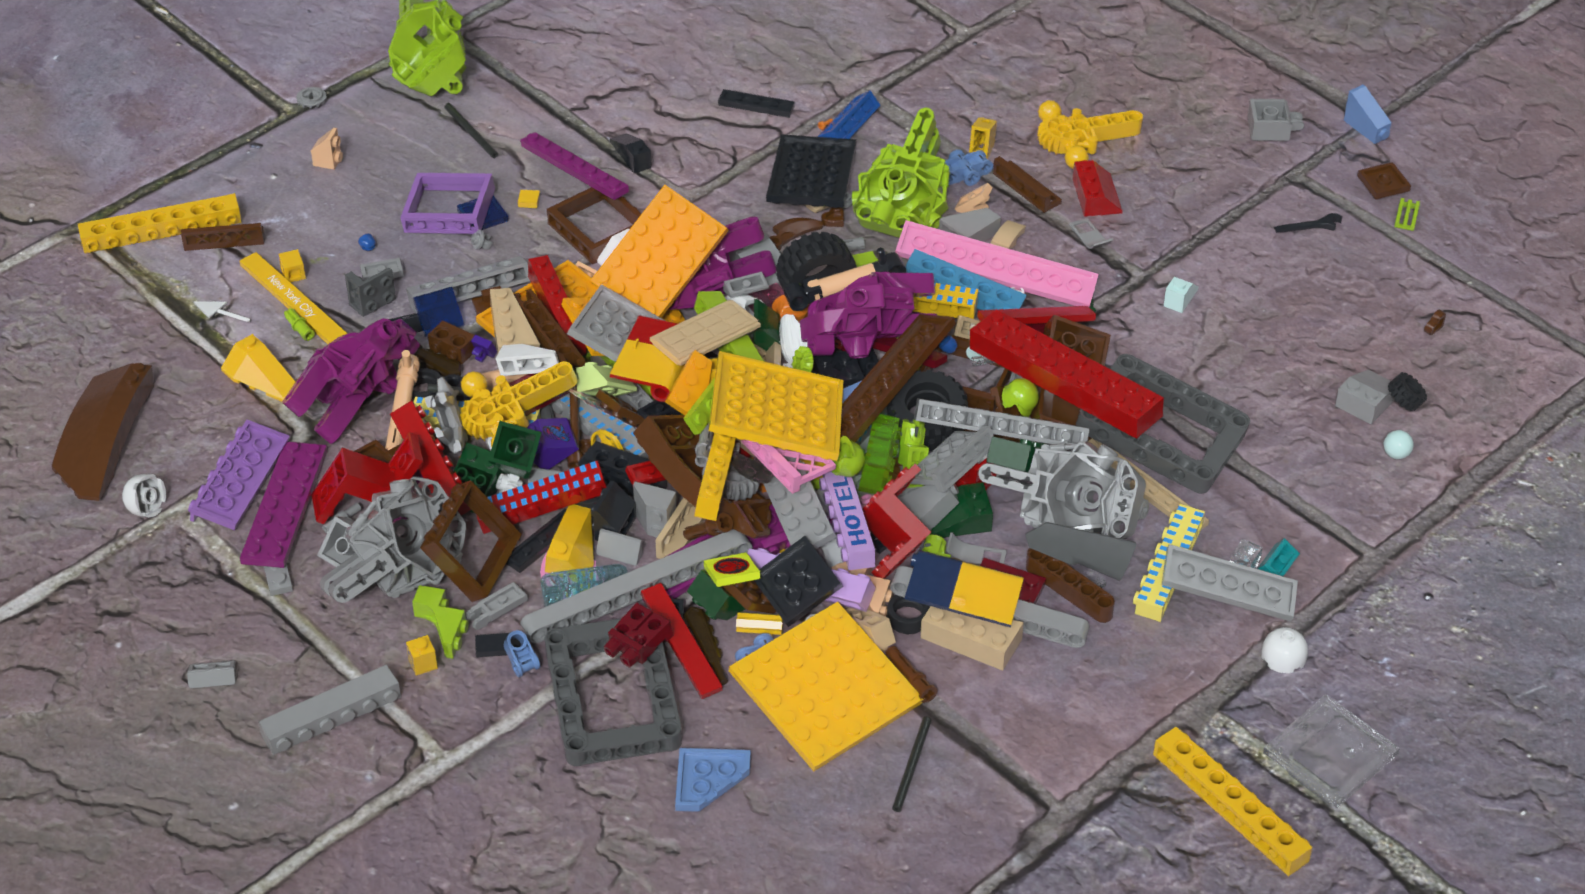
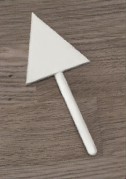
(211, 308)

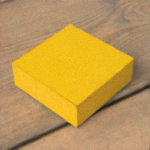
(528, 198)

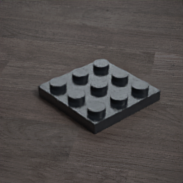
(797, 581)

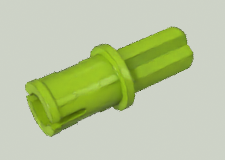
(299, 324)

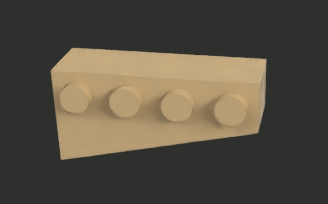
(509, 320)
(972, 637)

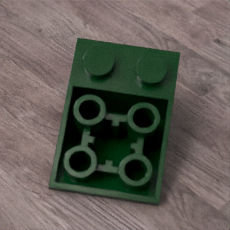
(474, 466)

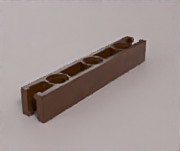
(548, 331)

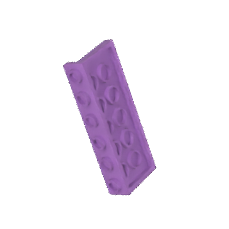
(238, 475)

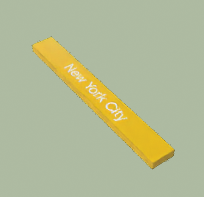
(291, 297)

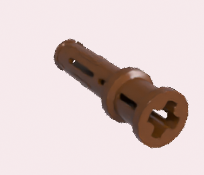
(722, 525)
(915, 678)

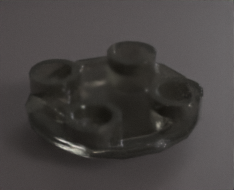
(752, 469)

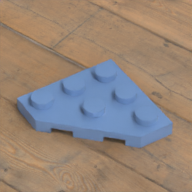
(708, 775)

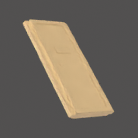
(705, 331)

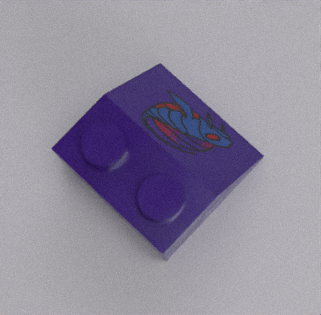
(555, 442)

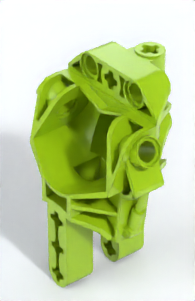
(430, 61)
(905, 170)

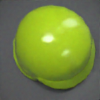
(1022, 394)
(850, 458)

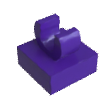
(482, 348)

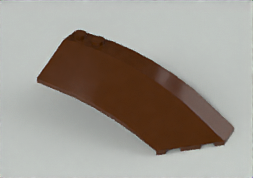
(1082, 339)
(99, 429)
(672, 451)

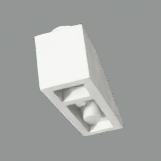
(524, 359)

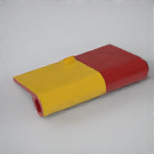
(643, 362)

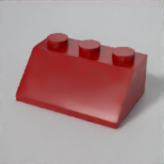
(1095, 189)

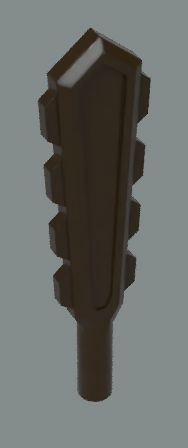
(438, 362)
(697, 622)

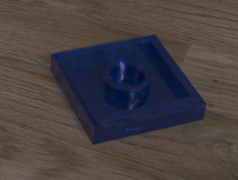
(494, 216)
(436, 307)

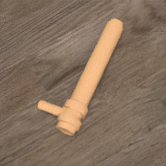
(406, 378)

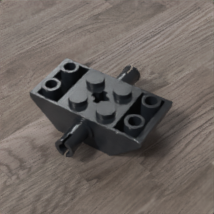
(842, 367)

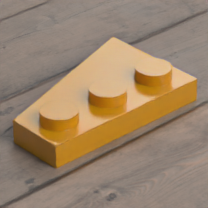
(690, 383)

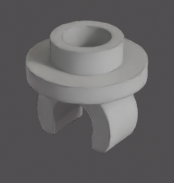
(480, 240)

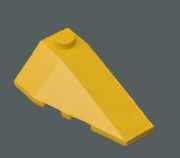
(257, 367)
(572, 542)

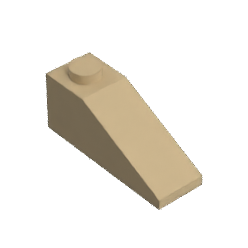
(875, 626)

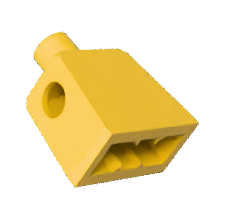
(983, 132)

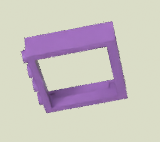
(448, 222)

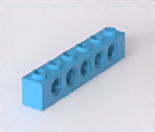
(990, 293)

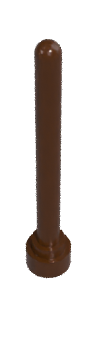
(573, 459)

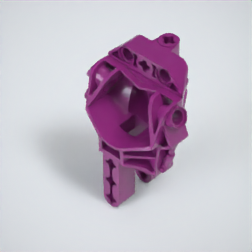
(719, 267)
(865, 311)
(349, 372)

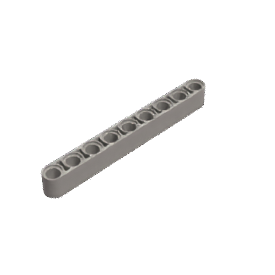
(1037, 619)

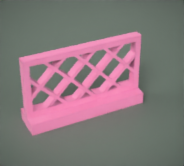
(786, 470)

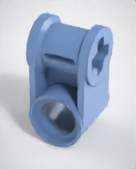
(522, 654)

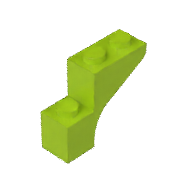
(450, 622)

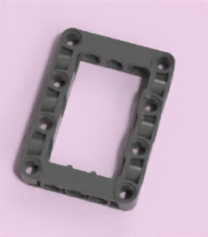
(1187, 400)
(589, 748)

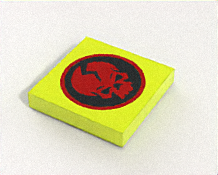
(731, 569)

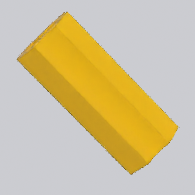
(759, 623)

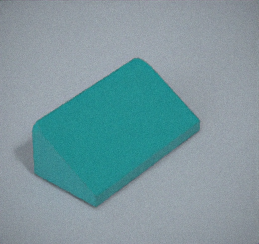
(1279, 558)

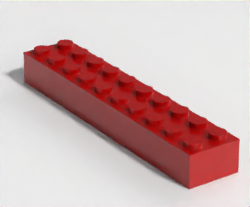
(1067, 373)

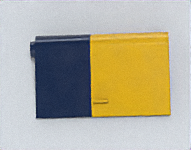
(963, 588)

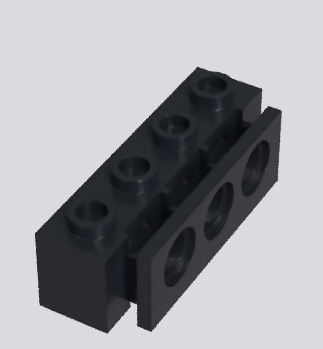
(613, 465)

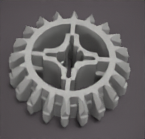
(737, 485)

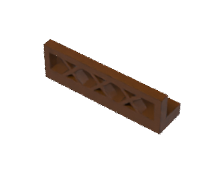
(1025, 185)
(222, 236)

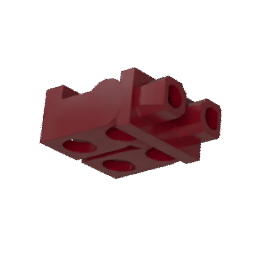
(637, 635)

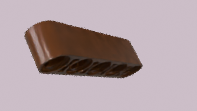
(1072, 585)

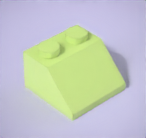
(595, 377)

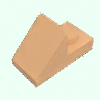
(975, 199)

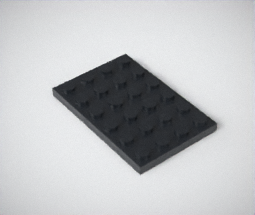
(811, 171)

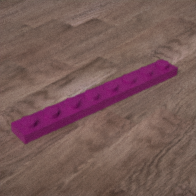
(574, 166)

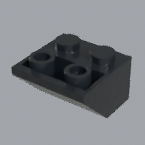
(613, 511)

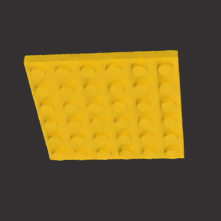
(777, 406)
(825, 685)

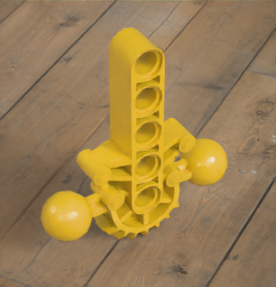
(1077, 132)
(507, 403)

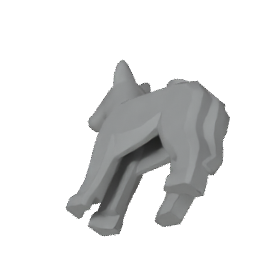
(448, 415)

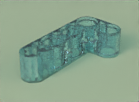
(563, 584)

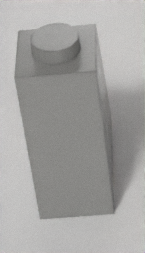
(975, 224)
(930, 504)

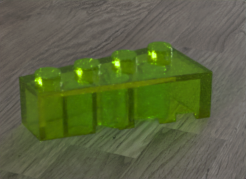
(879, 454)

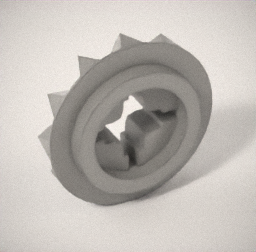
(305, 95)

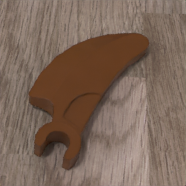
(793, 228)

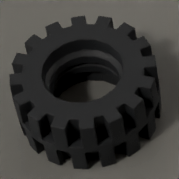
(1407, 391)

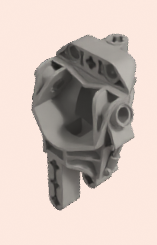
(1057, 483)
(384, 555)

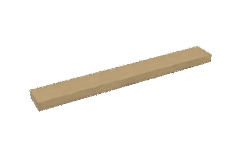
(1154, 491)

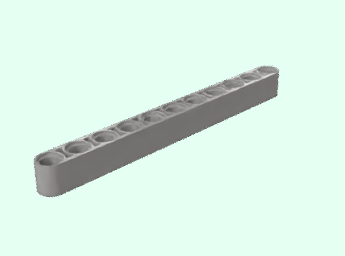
(628, 587)

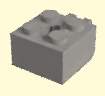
(1272, 120)

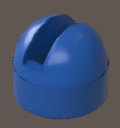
(367, 242)
(948, 344)

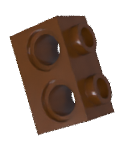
(451, 342)

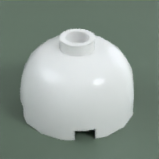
(144, 495)
(1285, 650)

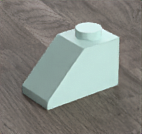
(1179, 294)

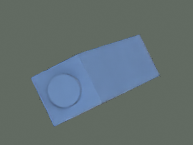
(1366, 115)

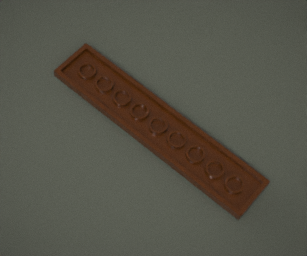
(892, 373)

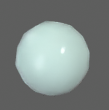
(1398, 444)

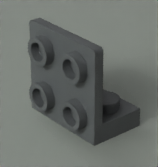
(372, 293)

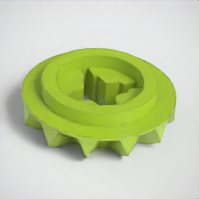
(803, 359)

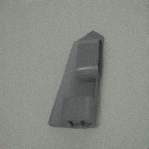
(1089, 549)

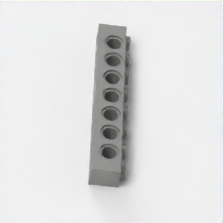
(1000, 423)

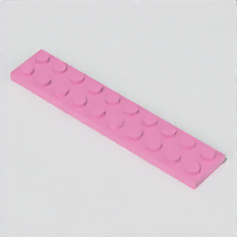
(1001, 264)

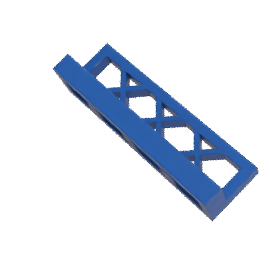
(852, 117)

